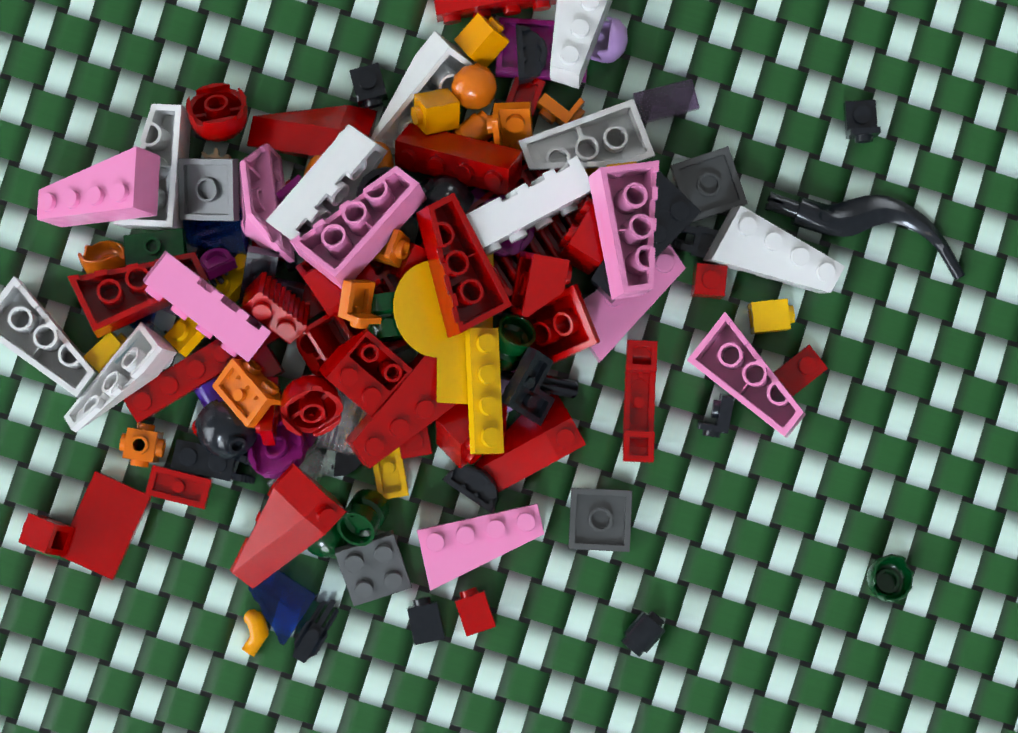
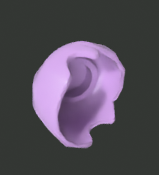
(611, 41)

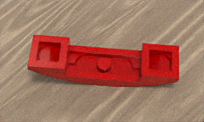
(639, 401)

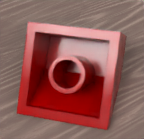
(538, 282)

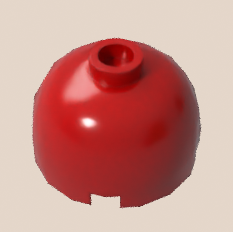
(217, 112)
(310, 405)

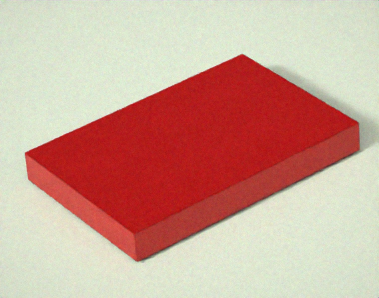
(106, 524)

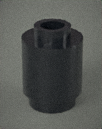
(643, 632)

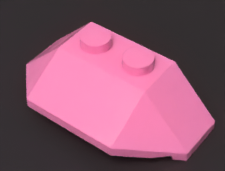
(259, 182)

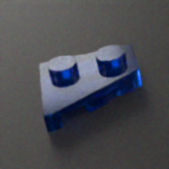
(217, 235)
(282, 603)

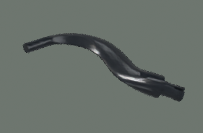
(860, 215)

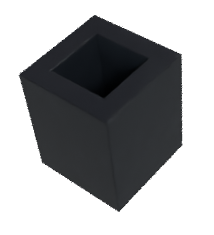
(426, 621)

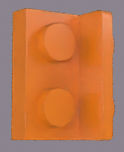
(510, 123)
(246, 390)

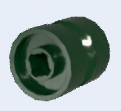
(383, 307)
(514, 339)
(363, 517)

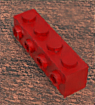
(462, 157)

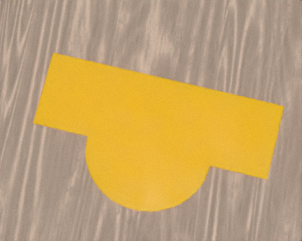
(423, 328)

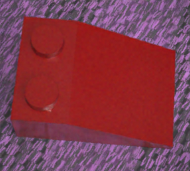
(563, 326)

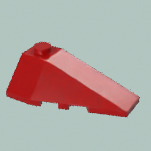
(308, 131)
(533, 446)
(291, 521)

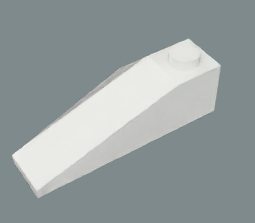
(429, 71)
(597, 140)
(118, 381)

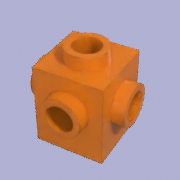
(153, 449)

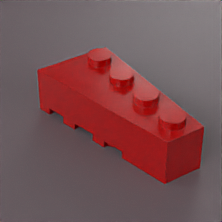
(454, 10)
(459, 267)
(119, 294)
(401, 416)

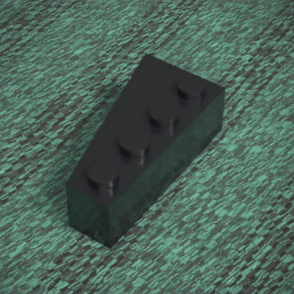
(673, 216)

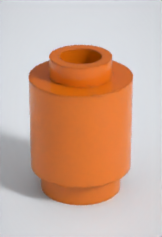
(474, 127)

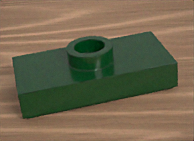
(151, 245)

